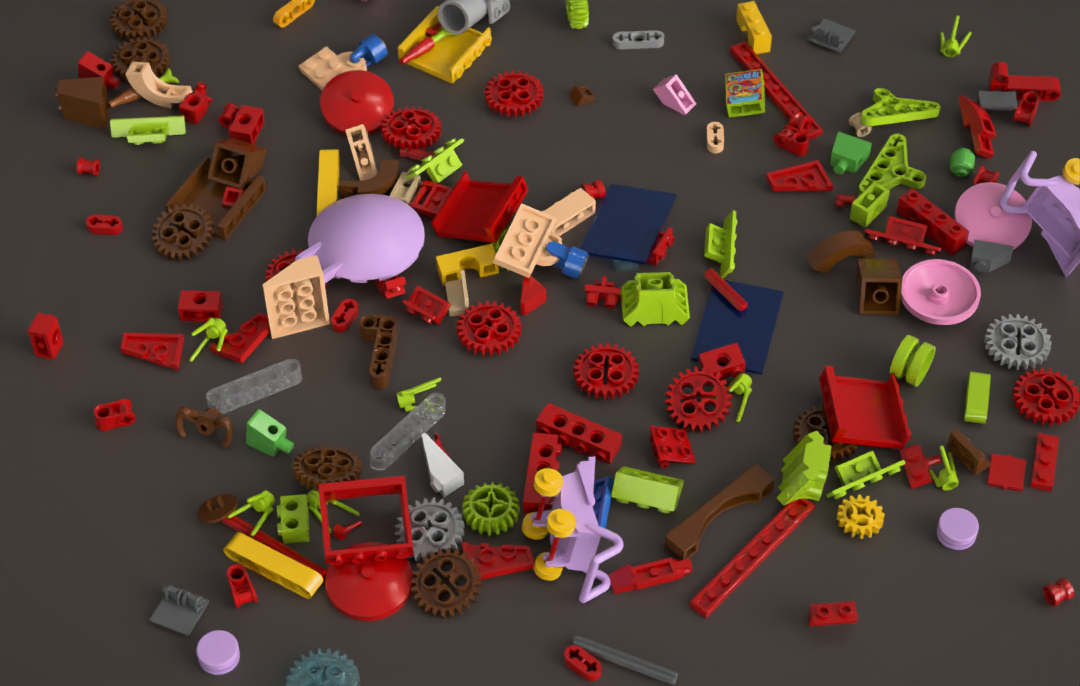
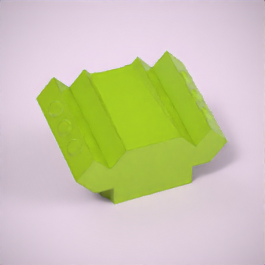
(654, 299)
(805, 470)

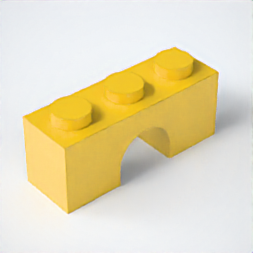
(751, 20)
(477, 258)

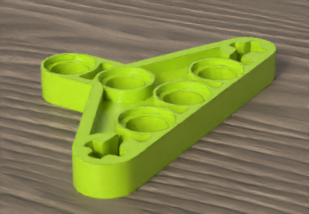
(891, 109)
(898, 162)

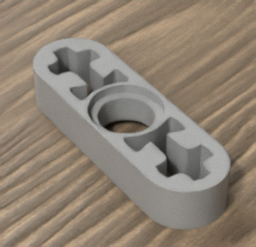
(644, 35)

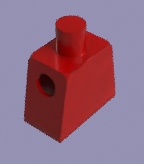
(93, 66)

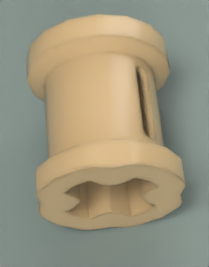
(861, 130)

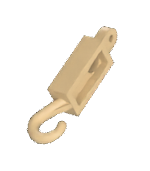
(404, 193)

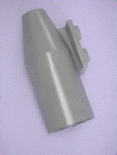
(460, 15)

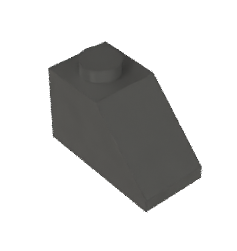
(989, 256)

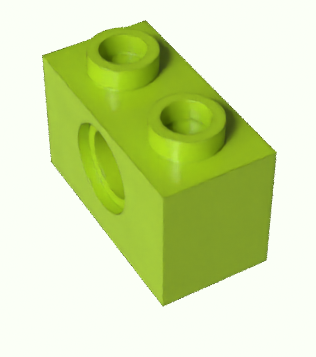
(869, 204)

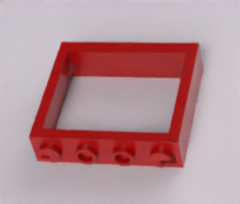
(365, 488)

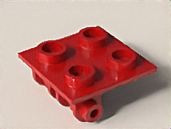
(671, 445)

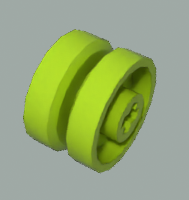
(912, 360)

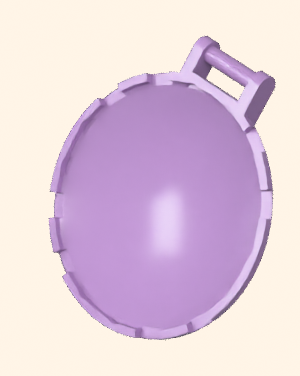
(365, 238)

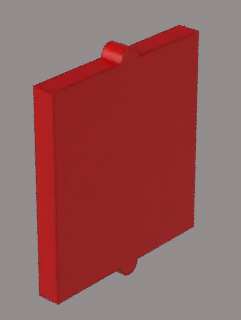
(1006, 472)

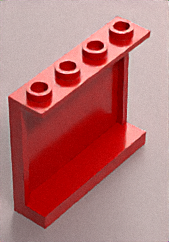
(479, 209)
(864, 410)

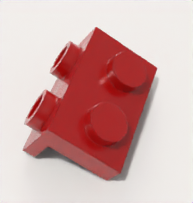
(660, 247)
(428, 305)
(832, 613)

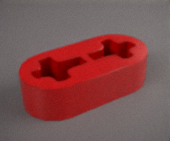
(104, 224)
(341, 314)
(583, 662)

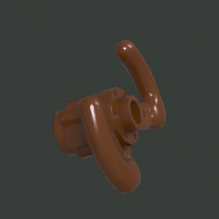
(205, 422)

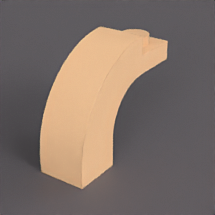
(153, 89)

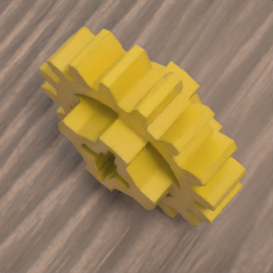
(860, 516)

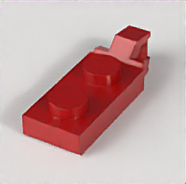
(660, 572)

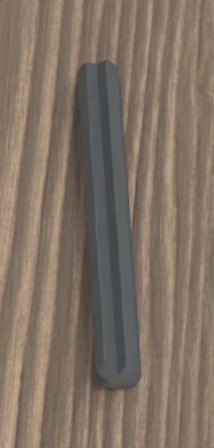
(626, 660)

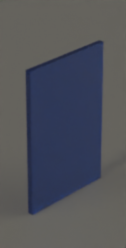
(628, 223)
(748, 328)

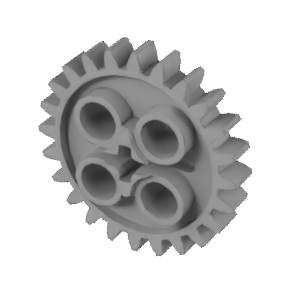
(1032, 342)
(430, 530)

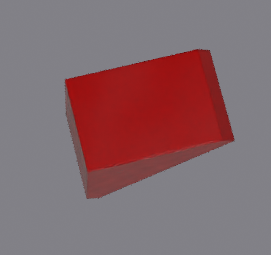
(532, 295)

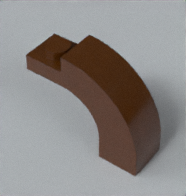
(381, 183)
(838, 247)

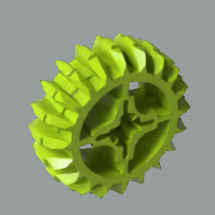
(577, 13)
(502, 514)

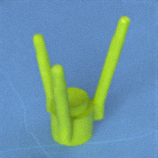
(950, 47)
(214, 329)
(739, 386)
(406, 397)
(947, 476)
(313, 499)
(262, 503)

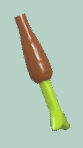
(131, 95)

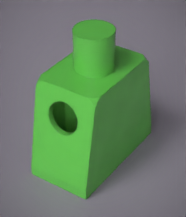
(849, 153)
(267, 434)

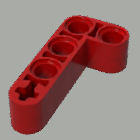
(1046, 87)

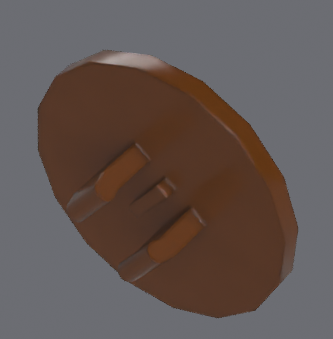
(217, 508)

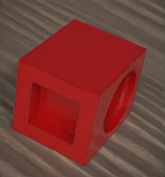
(193, 108)

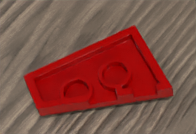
(802, 177)
(245, 340)
(154, 347)
(499, 561)

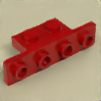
(906, 233)

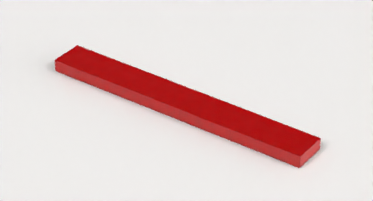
(773, 86)
(750, 557)

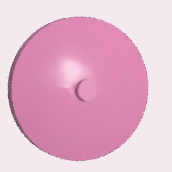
(986, 220)
(940, 292)

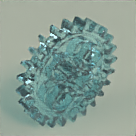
(302, 677)

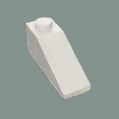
(443, 472)

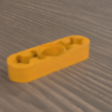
(287, 15)

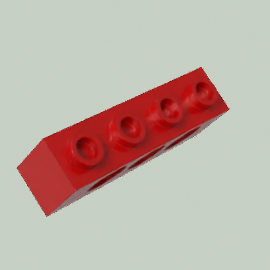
(941, 227)
(579, 433)
(542, 455)

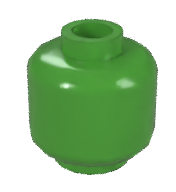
(962, 162)

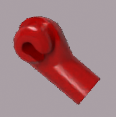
(200, 90)
(841, 199)

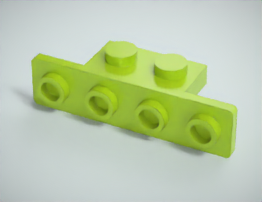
(147, 128)
(441, 164)
(721, 243)
(859, 470)

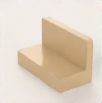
(457, 295)

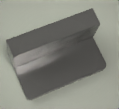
(997, 100)

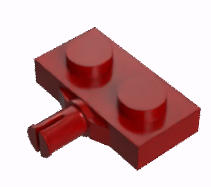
(917, 465)

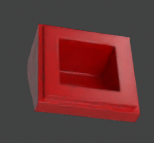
(231, 196)
(622, 580)

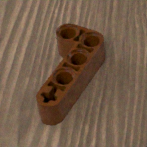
(385, 335)

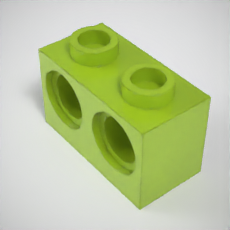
(296, 519)

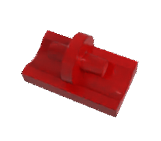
(603, 290)

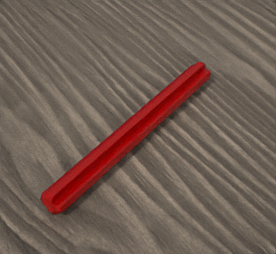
(245, 528)

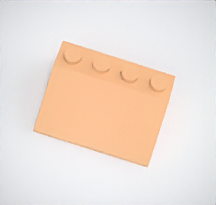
(296, 298)

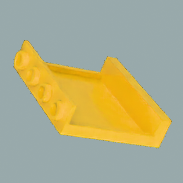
(450, 54)

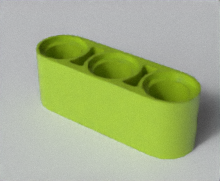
(977, 397)

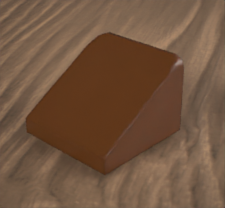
(581, 95)

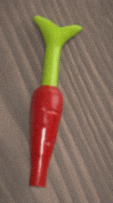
(424, 46)

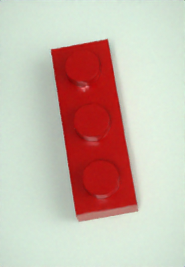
(1044, 462)

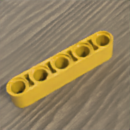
(328, 178)
(273, 565)

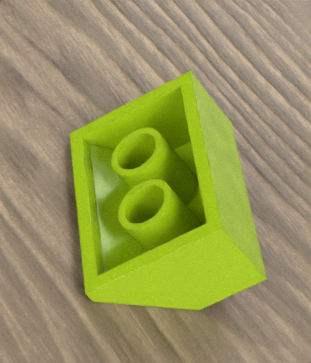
(647, 489)

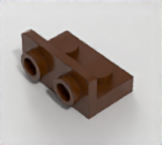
(967, 452)

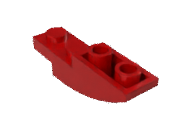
(980, 124)

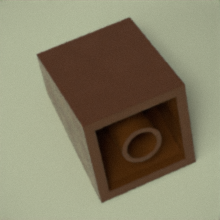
(84, 101)
(236, 162)
(878, 286)

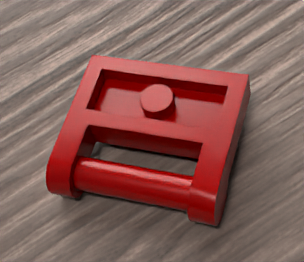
(434, 200)

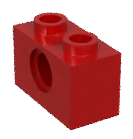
(247, 124)
(200, 305)
(45, 336)
(728, 355)

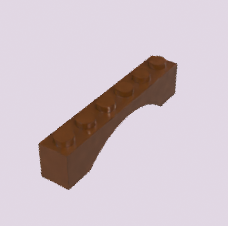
(747, 489)

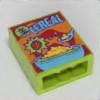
(745, 93)

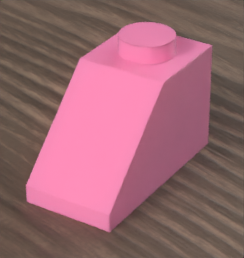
(674, 95)

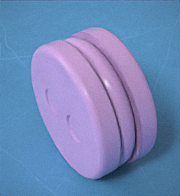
(957, 528)
(218, 652)

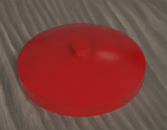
(356, 100)
(369, 588)

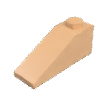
(362, 152)

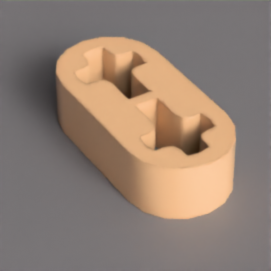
(711, 137)

